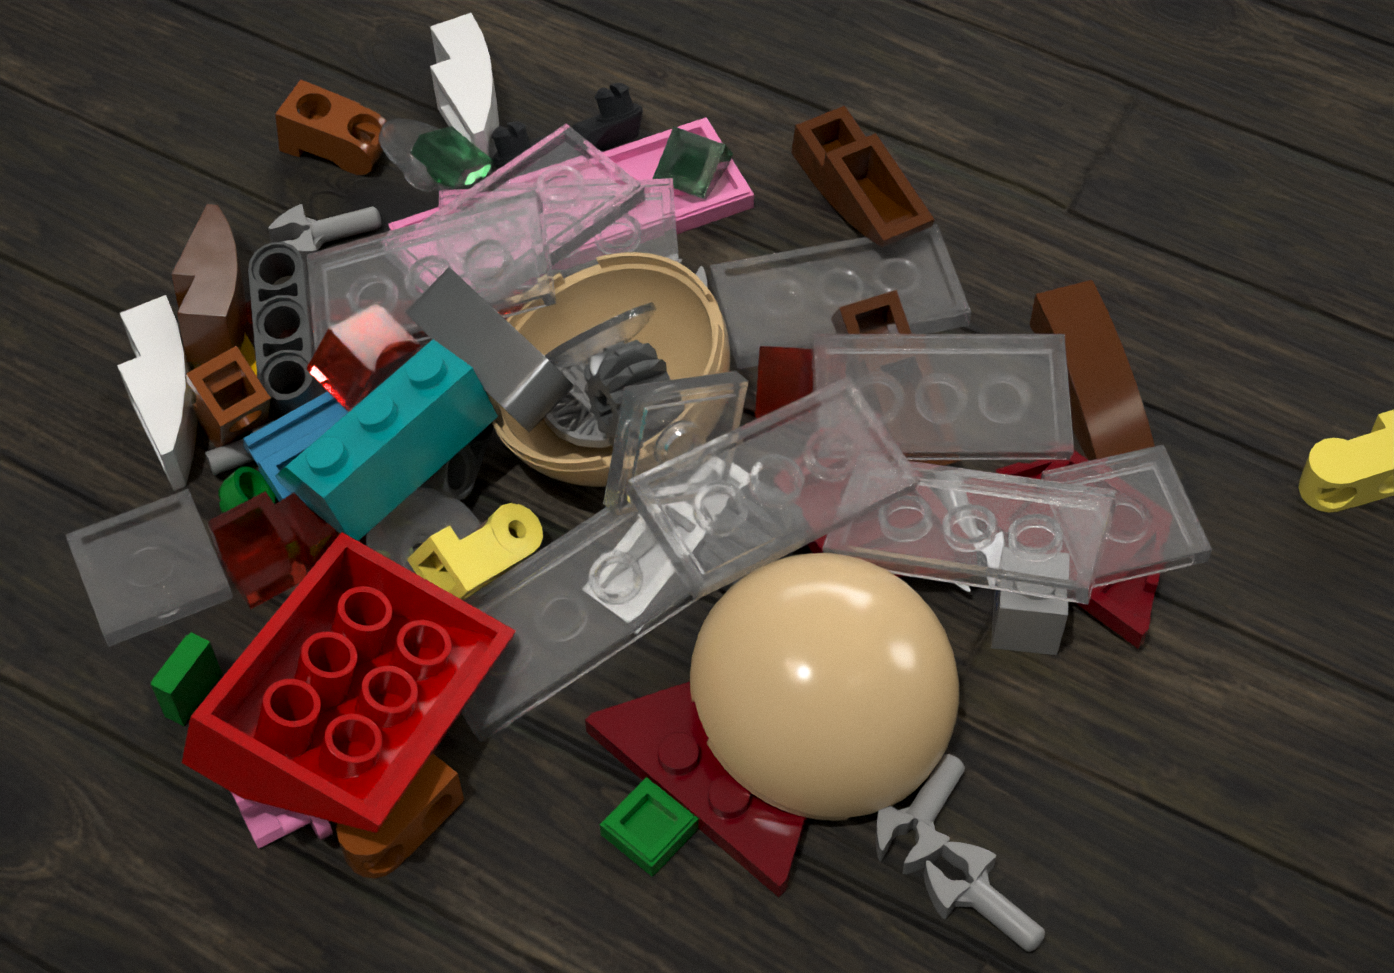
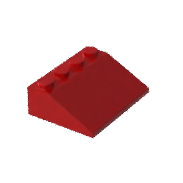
(345, 690)

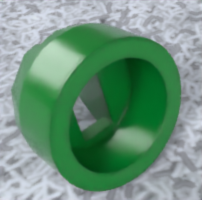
(242, 486)

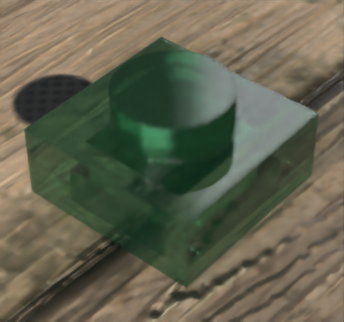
(451, 157)

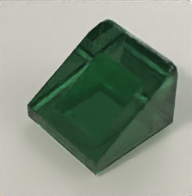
(693, 162)

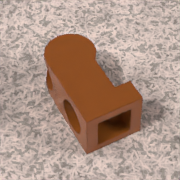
(329, 128)
(228, 397)
(417, 815)

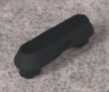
(615, 124)

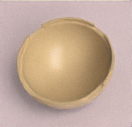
(683, 331)
(825, 686)

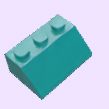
(391, 441)

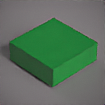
(186, 678)
(649, 826)

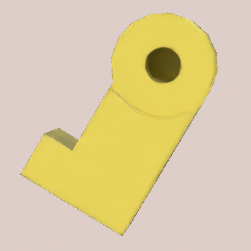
(1351, 471)
(481, 557)

